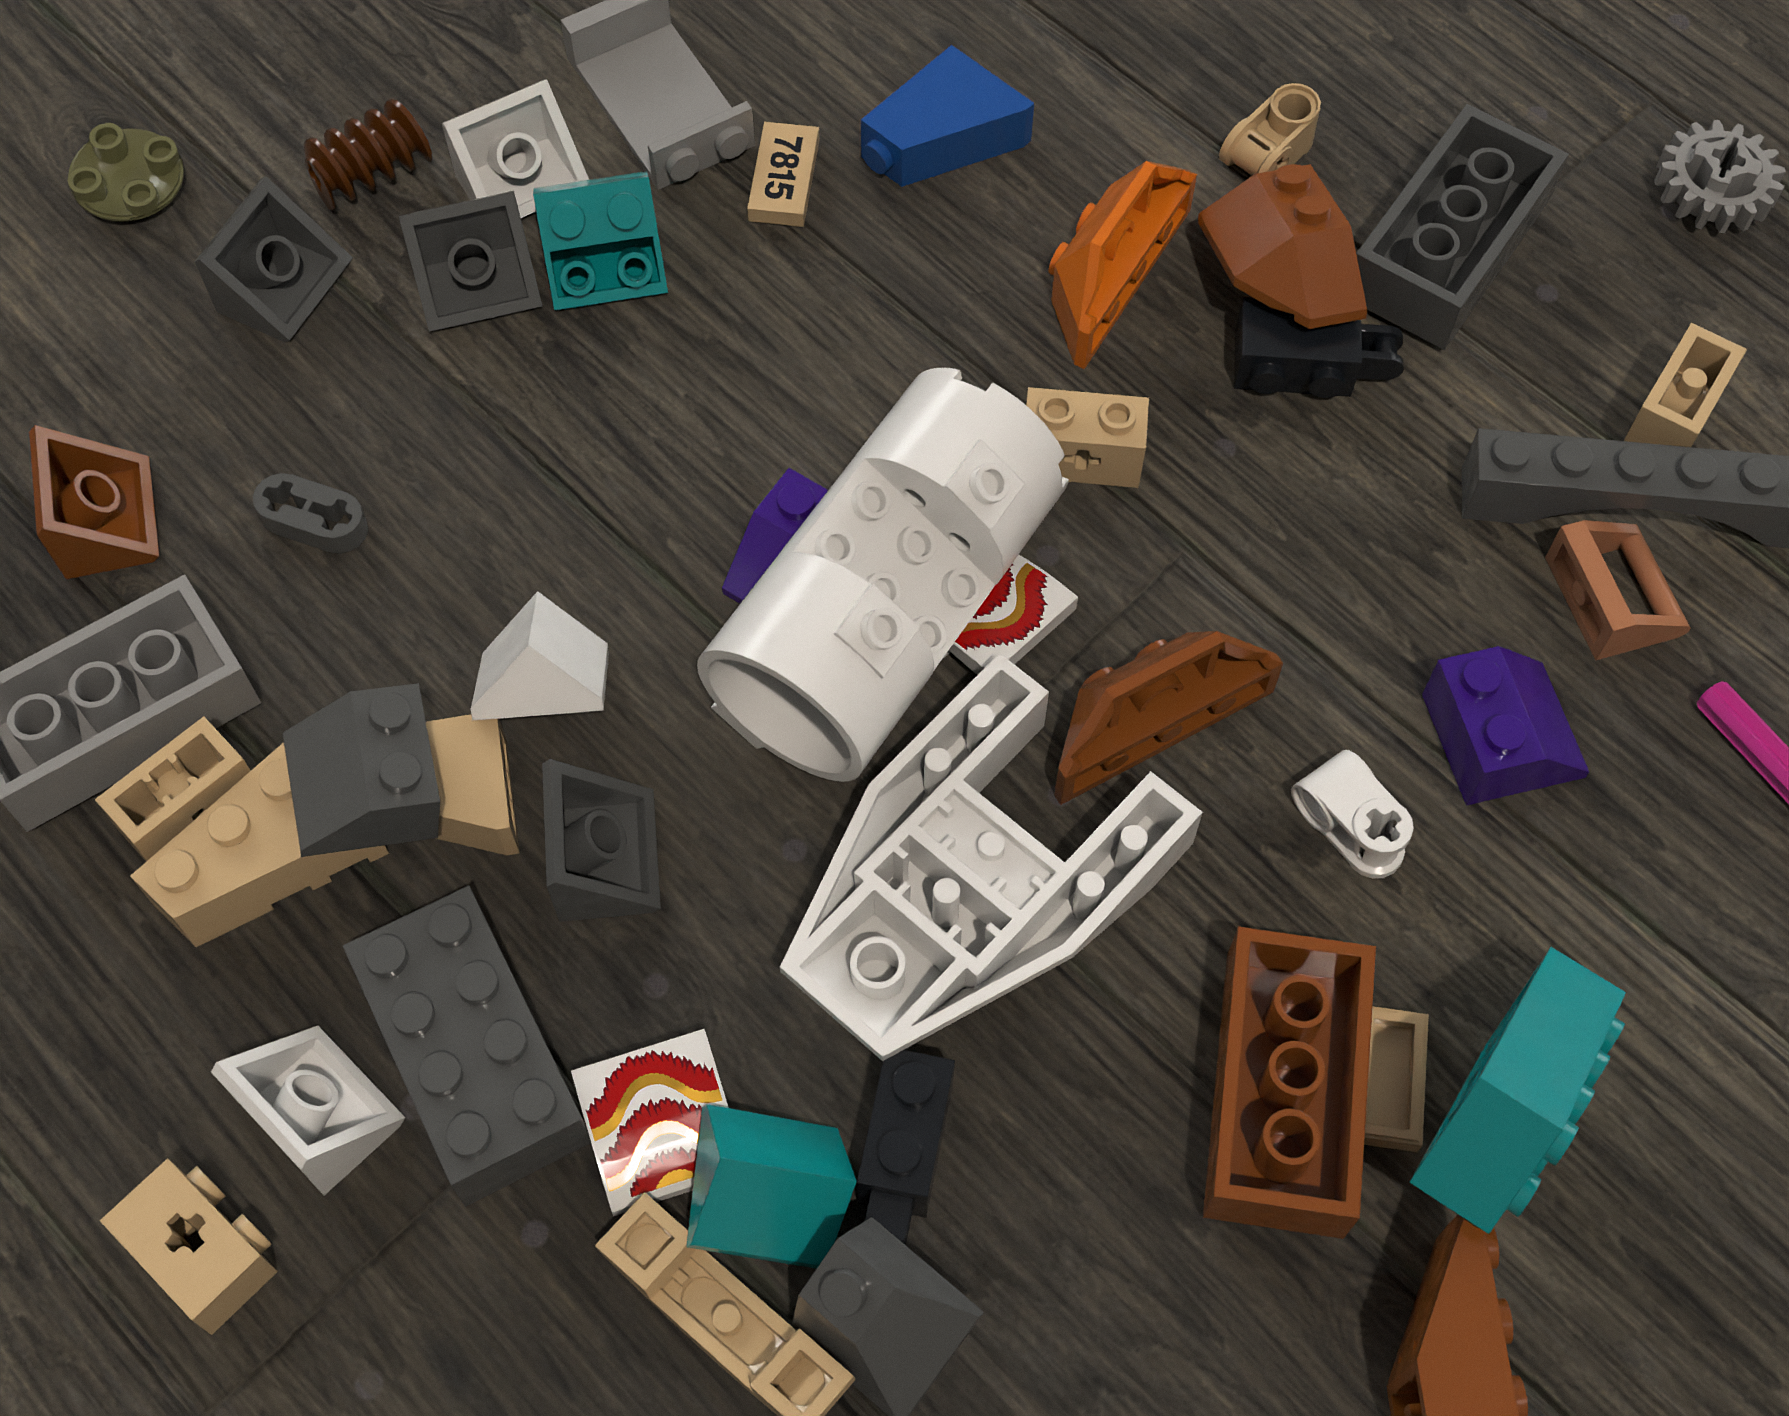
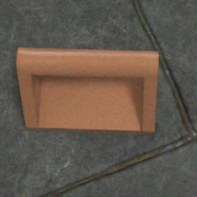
(1595, 596)

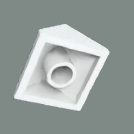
(513, 147)
(541, 666)
(311, 1103)

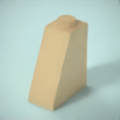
(474, 784)

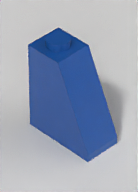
(944, 121)

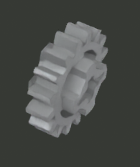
(1719, 176)

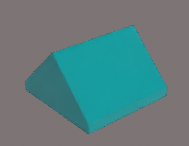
(768, 1187)

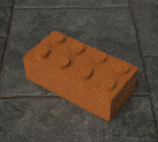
(1291, 1083)

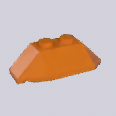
(1115, 252)

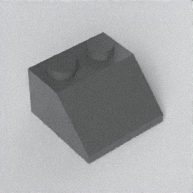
(363, 772)

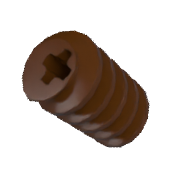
(364, 150)

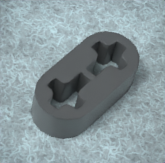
(314, 505)

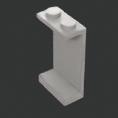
(655, 89)

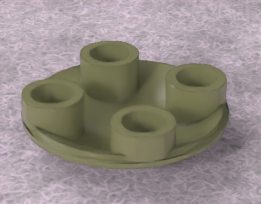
(125, 173)

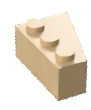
(238, 858)

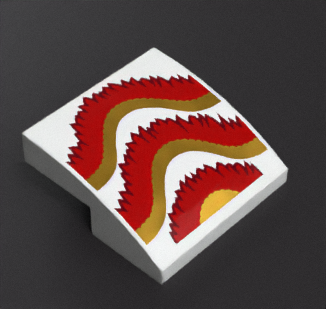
(1014, 616)
(647, 1116)

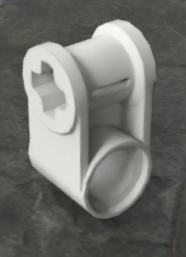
(1355, 814)

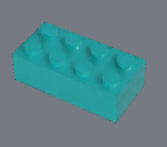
(1523, 1093)

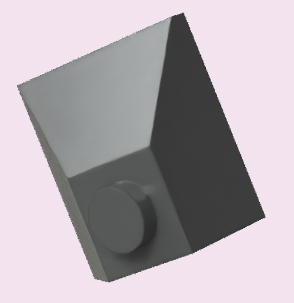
(884, 1316)

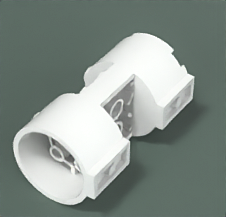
(884, 575)

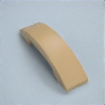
(722, 1314)

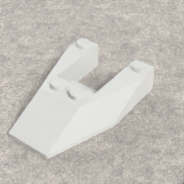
(947, 896)

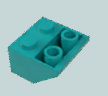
(600, 240)

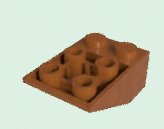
(1457, 1335)

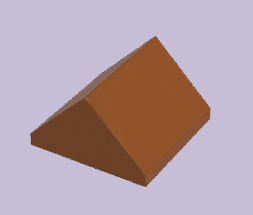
(92, 503)

